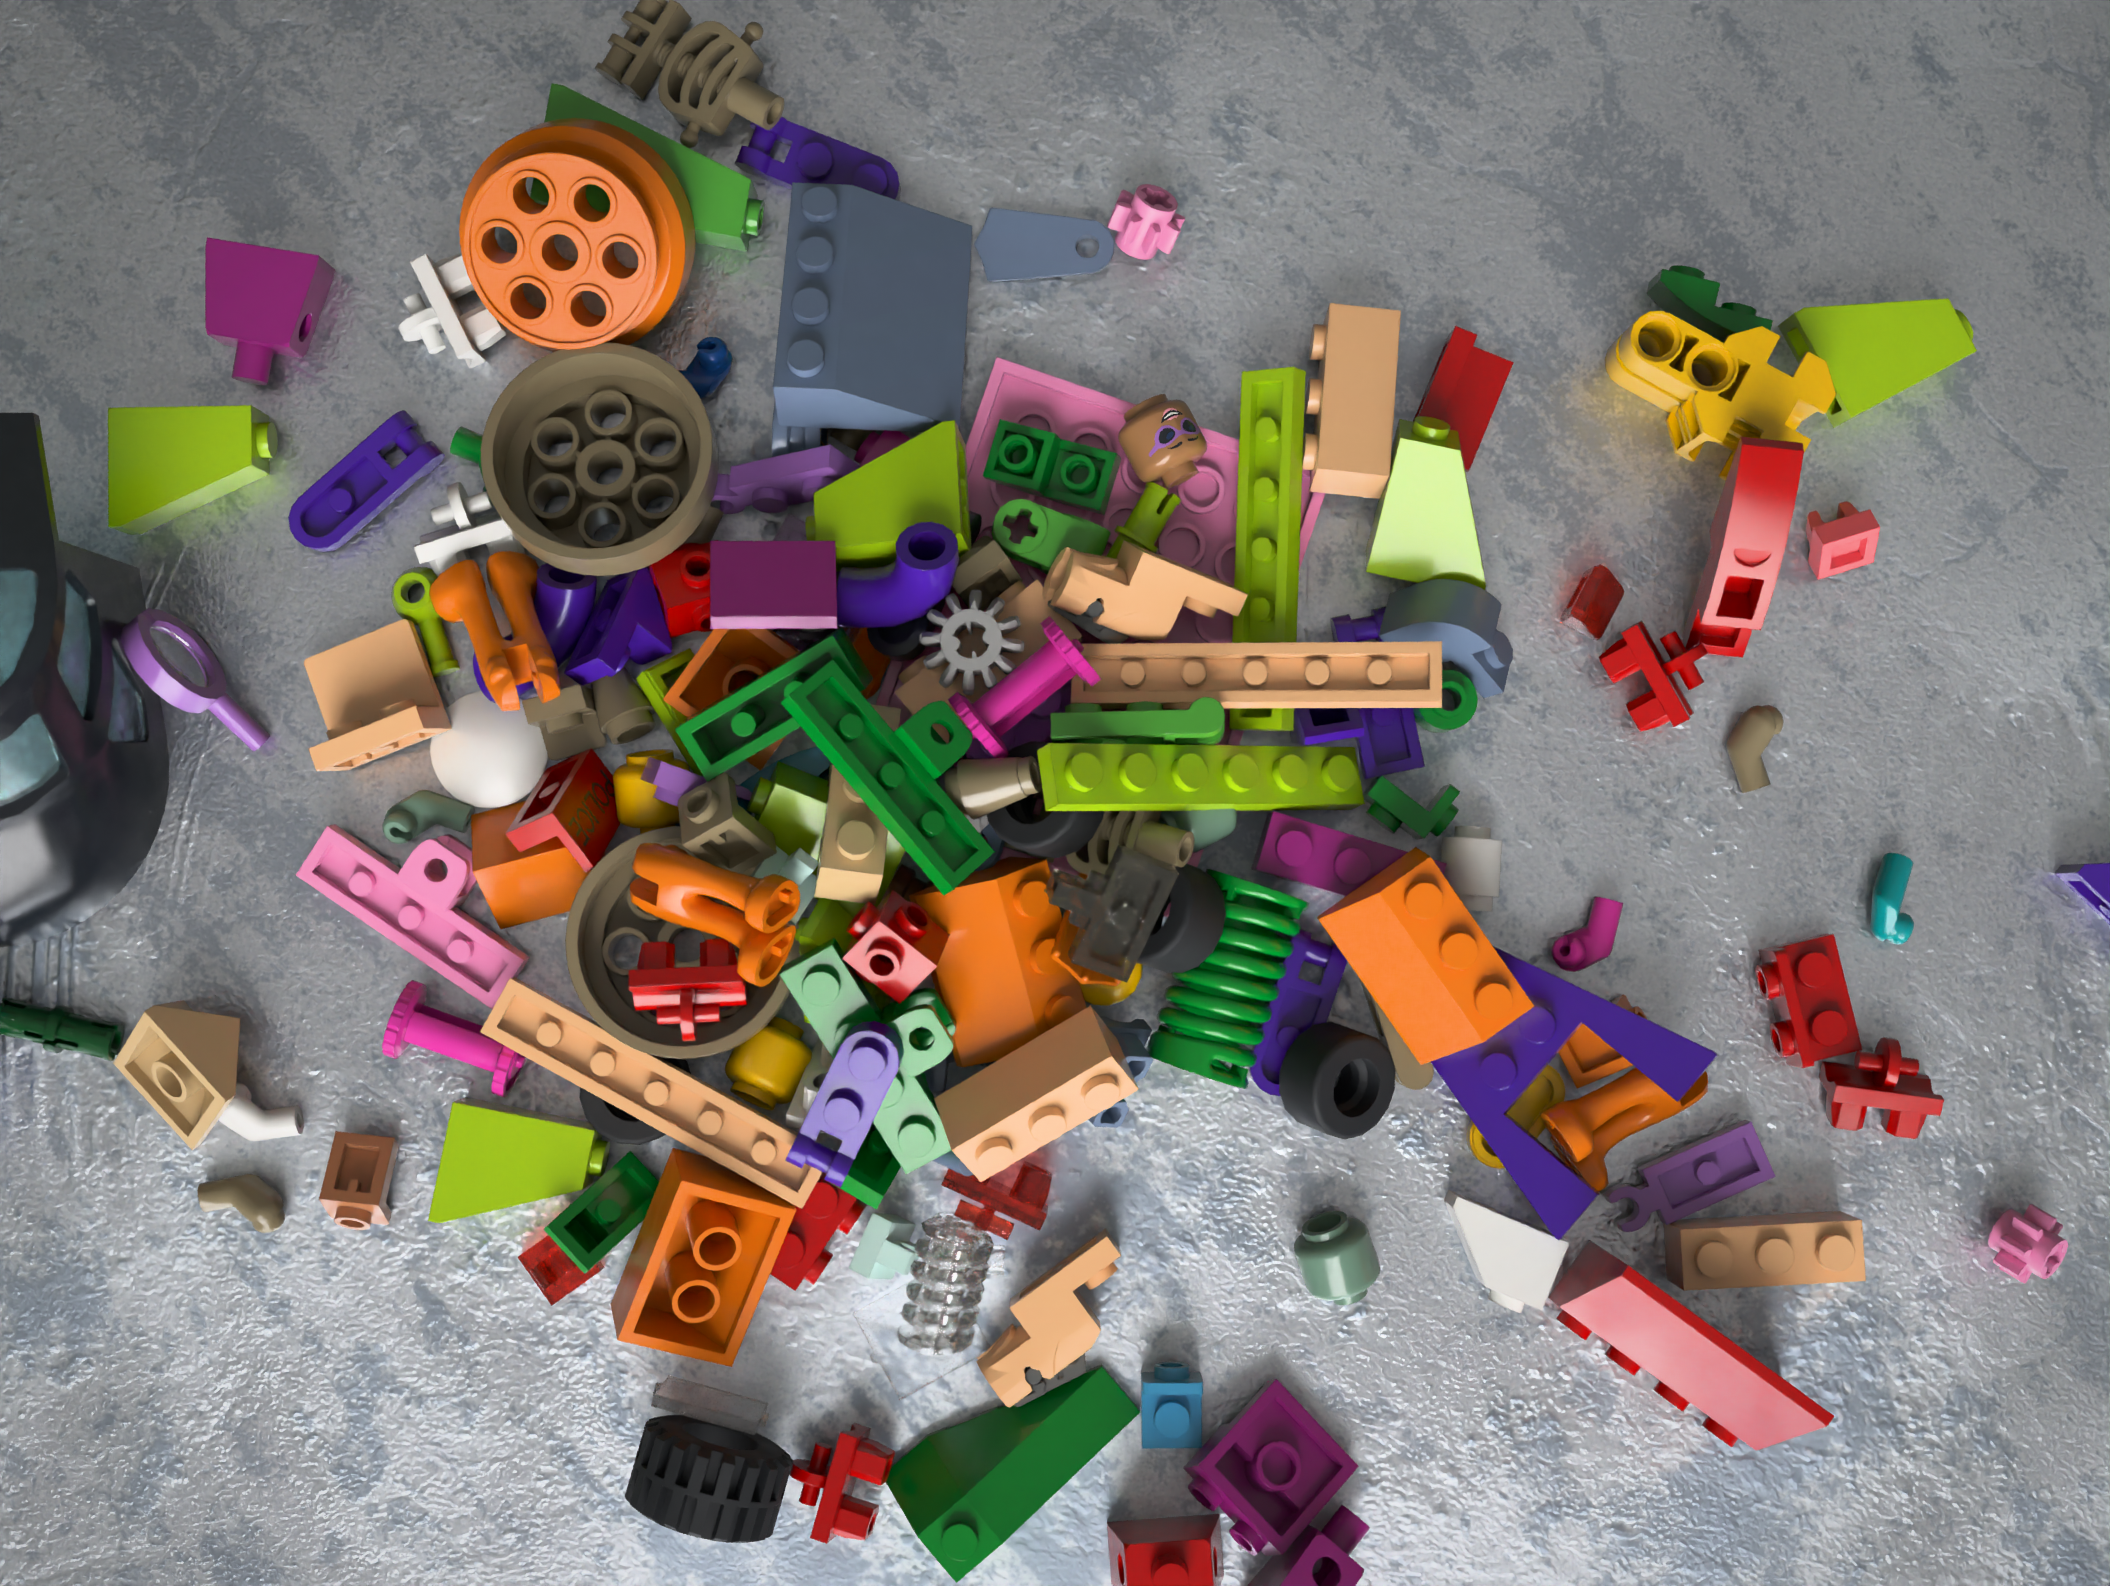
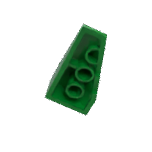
(990, 1474)

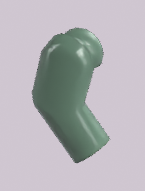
(421, 812)

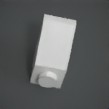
(1507, 1253)

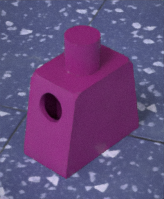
(262, 303)
(1331, 1544)

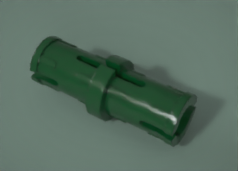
(60, 1029)

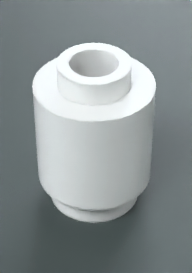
(1473, 866)

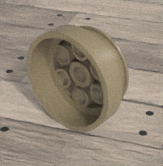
(566, 400)
(605, 915)

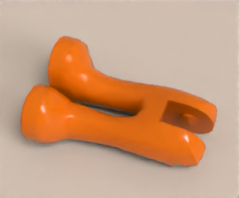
(462, 597)
(677, 888)
(1594, 1123)

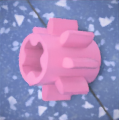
(1146, 221)
(2028, 1243)

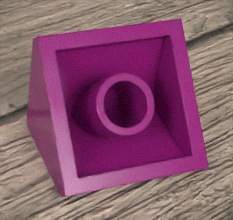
(773, 585)

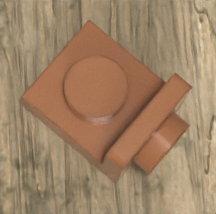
(359, 1179)

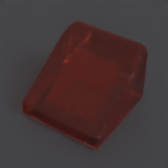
(1593, 602)

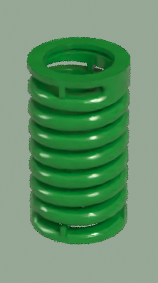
(1229, 986)

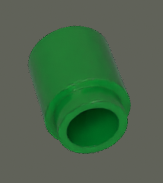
(1465, 704)

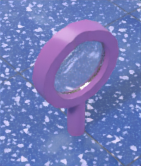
(185, 671)

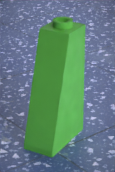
(719, 198)

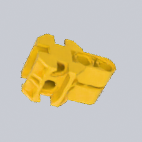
(1735, 387)

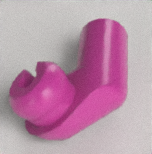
(1592, 942)

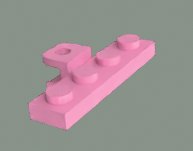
(417, 906)

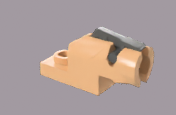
(1132, 594)
(1053, 1328)

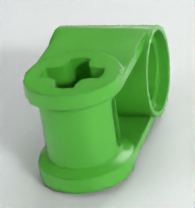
(1053, 534)

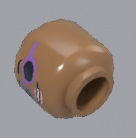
(1162, 441)

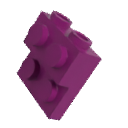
(1269, 1471)

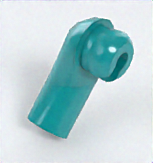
(1887, 899)

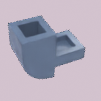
(1460, 618)

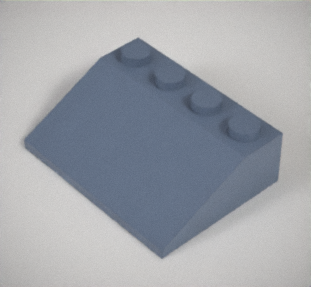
(870, 313)

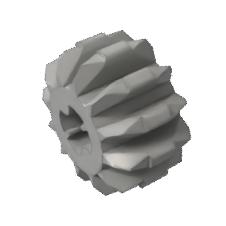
(952, 647)

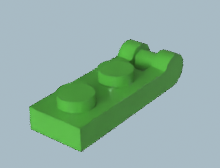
(1140, 724)

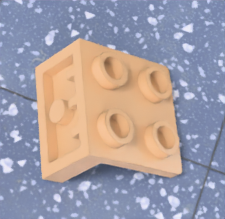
(374, 697)

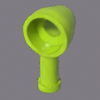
(424, 616)

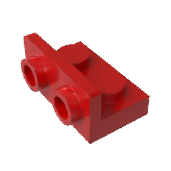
(1808, 1001)

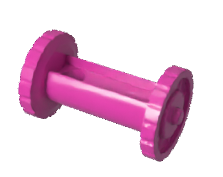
(1024, 689)
(449, 1036)

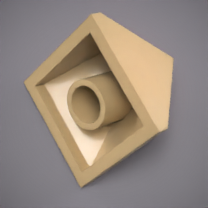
(183, 1066)

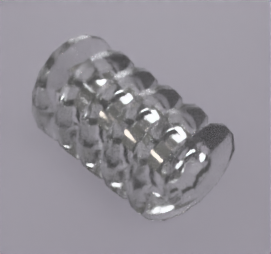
(945, 1286)

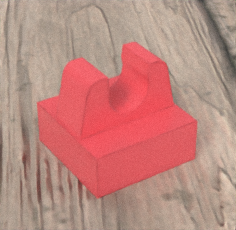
(1841, 542)

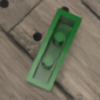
(753, 714)

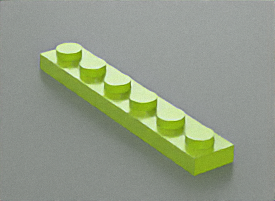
(1268, 521)
(1198, 777)

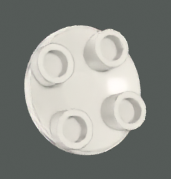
(488, 753)

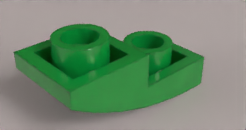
(1693, 299)
(1052, 467)

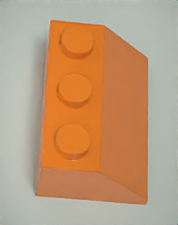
(998, 959)
(1425, 959)
(700, 1261)

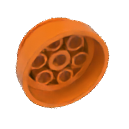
(644, 212)

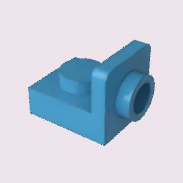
(1171, 1407)

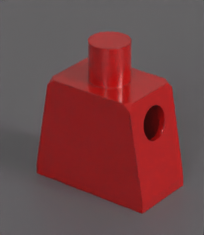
(1166, 1551)

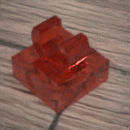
(554, 1270)

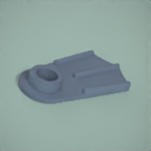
(1039, 245)

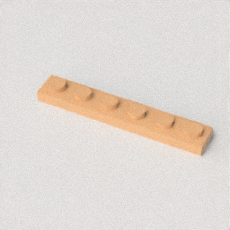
(1265, 674)
(649, 1089)

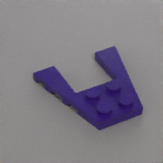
(1498, 1072)

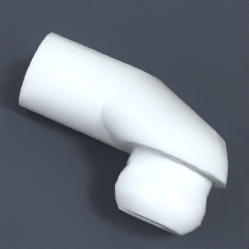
(260, 1124)

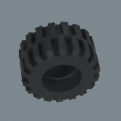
(708, 1479)

